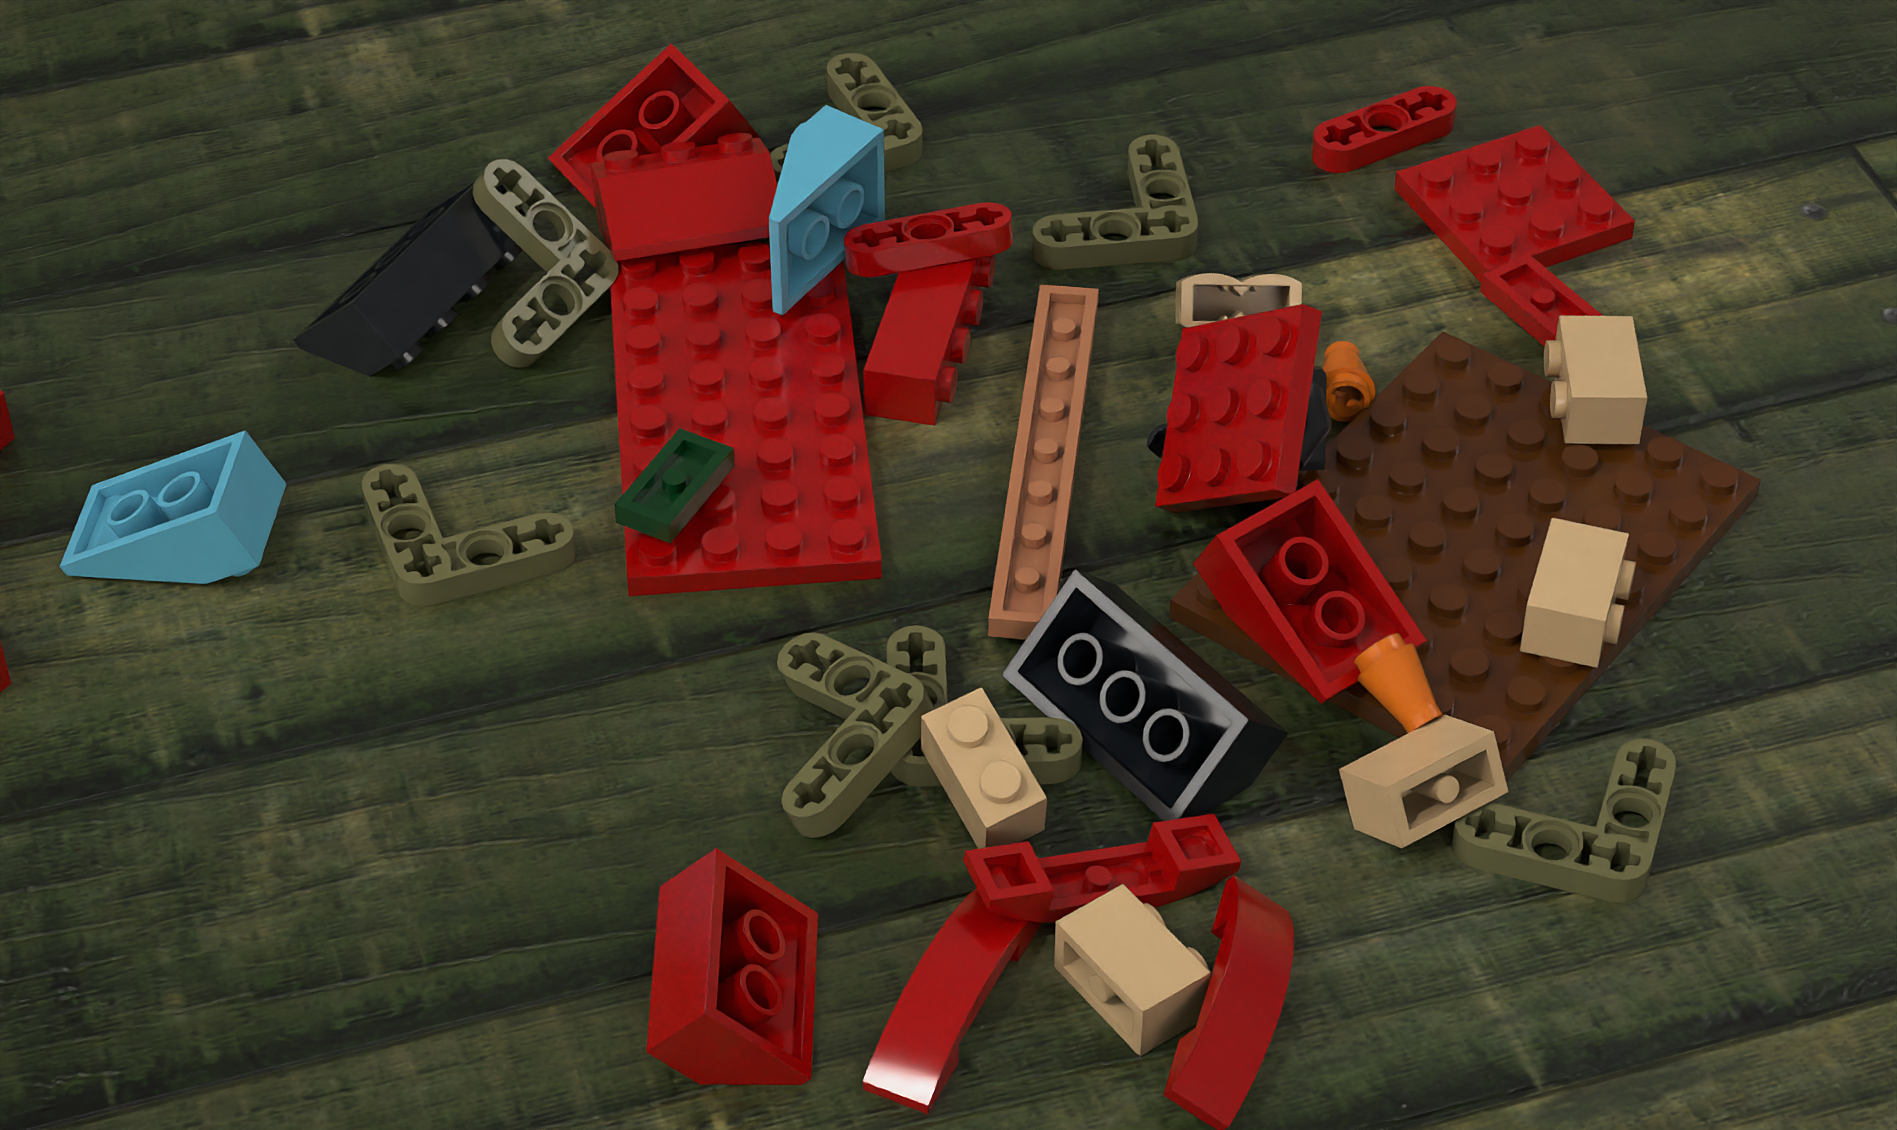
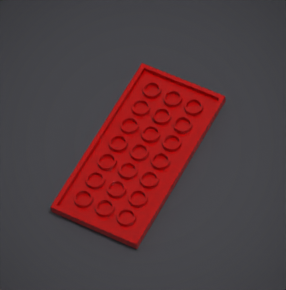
(780, 389)

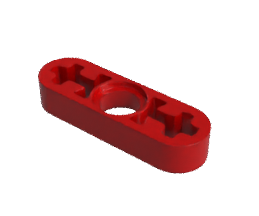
(1351, 142)
(899, 243)

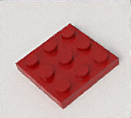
(1514, 201)
(1238, 410)

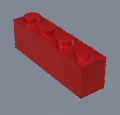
(924, 338)

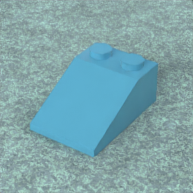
(824, 190)
(180, 517)

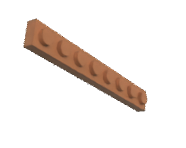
(1044, 460)

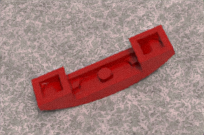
(1173, 864)
(942, 1001)
(1240, 1007)

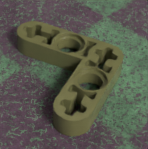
(901, 128)
(1168, 224)
(559, 258)
(448, 558)
(878, 716)
(1030, 733)
(1604, 844)

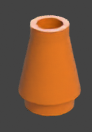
(1347, 381)
(1398, 681)

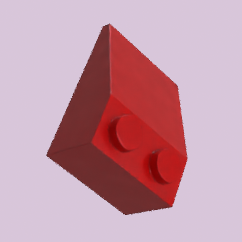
(657, 107)
(1305, 590)

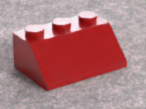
(684, 196)
(732, 977)

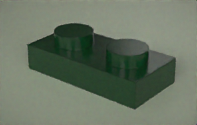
(674, 485)

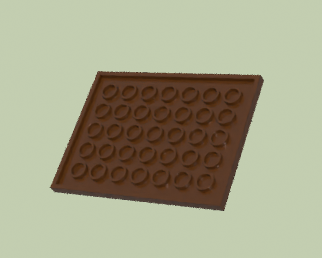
(1454, 504)

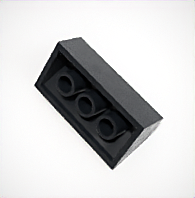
(412, 287)
(1142, 701)

